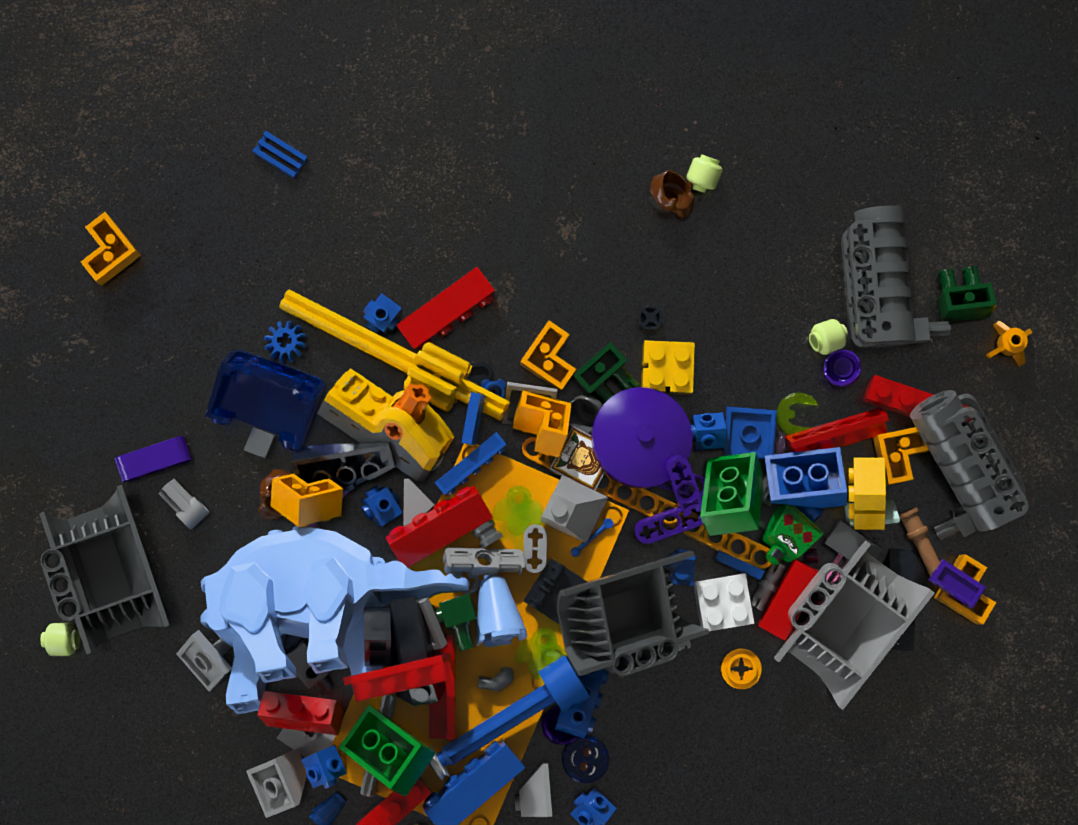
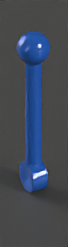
(607, 524)

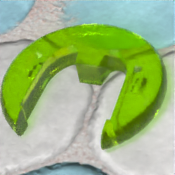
(785, 413)

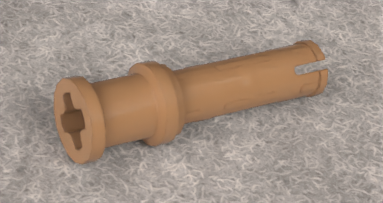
(917, 532)

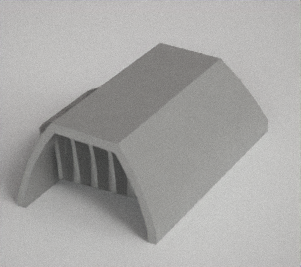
(853, 621)

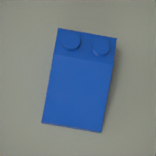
(807, 478)

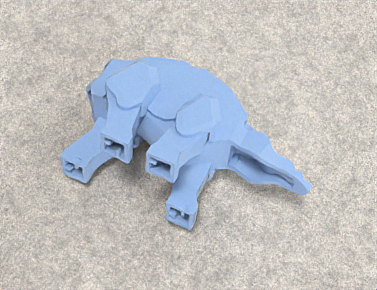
(305, 587)

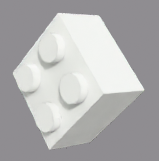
(723, 602)

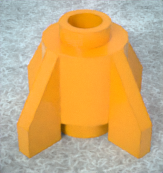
(1005, 344)

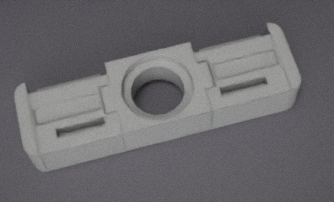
(500, 560)

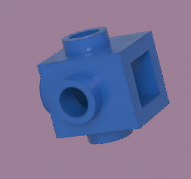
(381, 306)
(709, 431)
(380, 514)
(324, 767)
(592, 808)

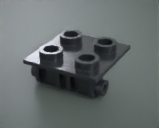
(545, 591)

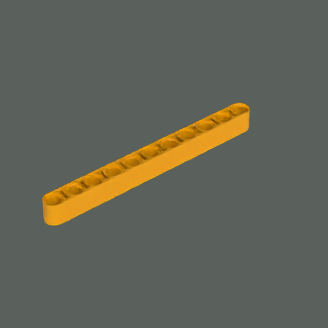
(659, 505)

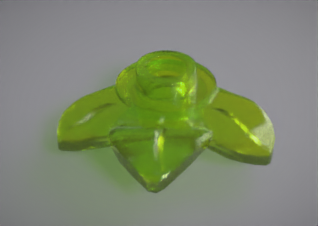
(518, 514)
(539, 655)

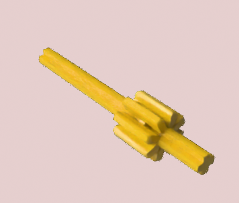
(432, 367)

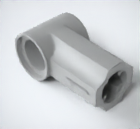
(187, 508)

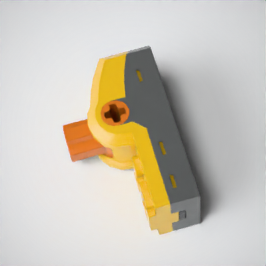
(405, 420)

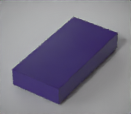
(957, 584)

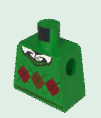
(789, 534)

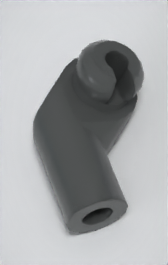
(497, 683)

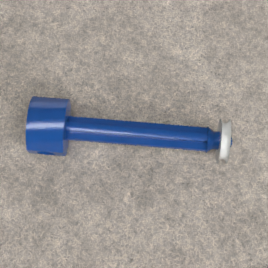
(560, 686)

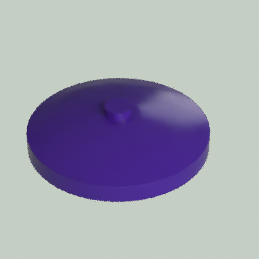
(638, 436)

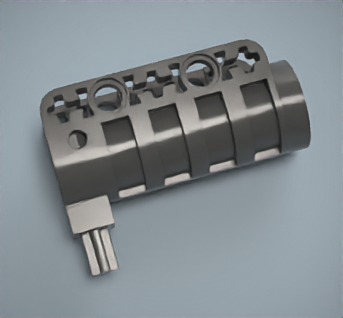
(885, 280)
(965, 463)

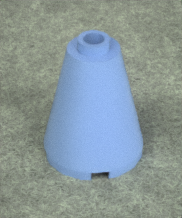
(497, 614)

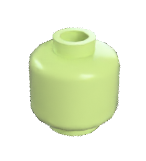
(704, 173)
(828, 336)
(61, 639)

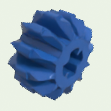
(281, 334)

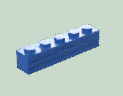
(471, 464)

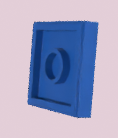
(750, 431)

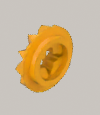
(749, 677)

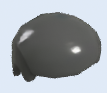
(583, 412)

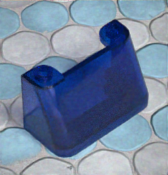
(265, 396)

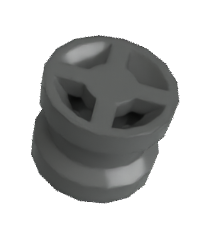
(487, 534)

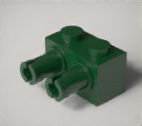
(966, 301)
(604, 365)
(457, 615)

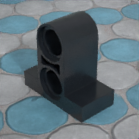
(377, 636)

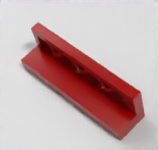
(839, 432)
(402, 677)
(443, 712)

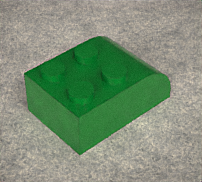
(732, 494)
(387, 750)

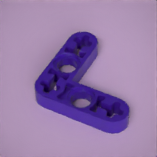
(685, 506)

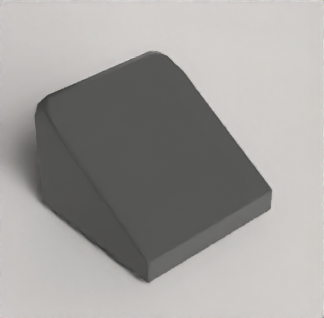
(260, 443)

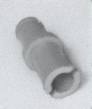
(767, 586)

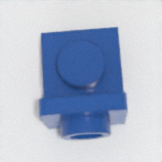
(685, 572)

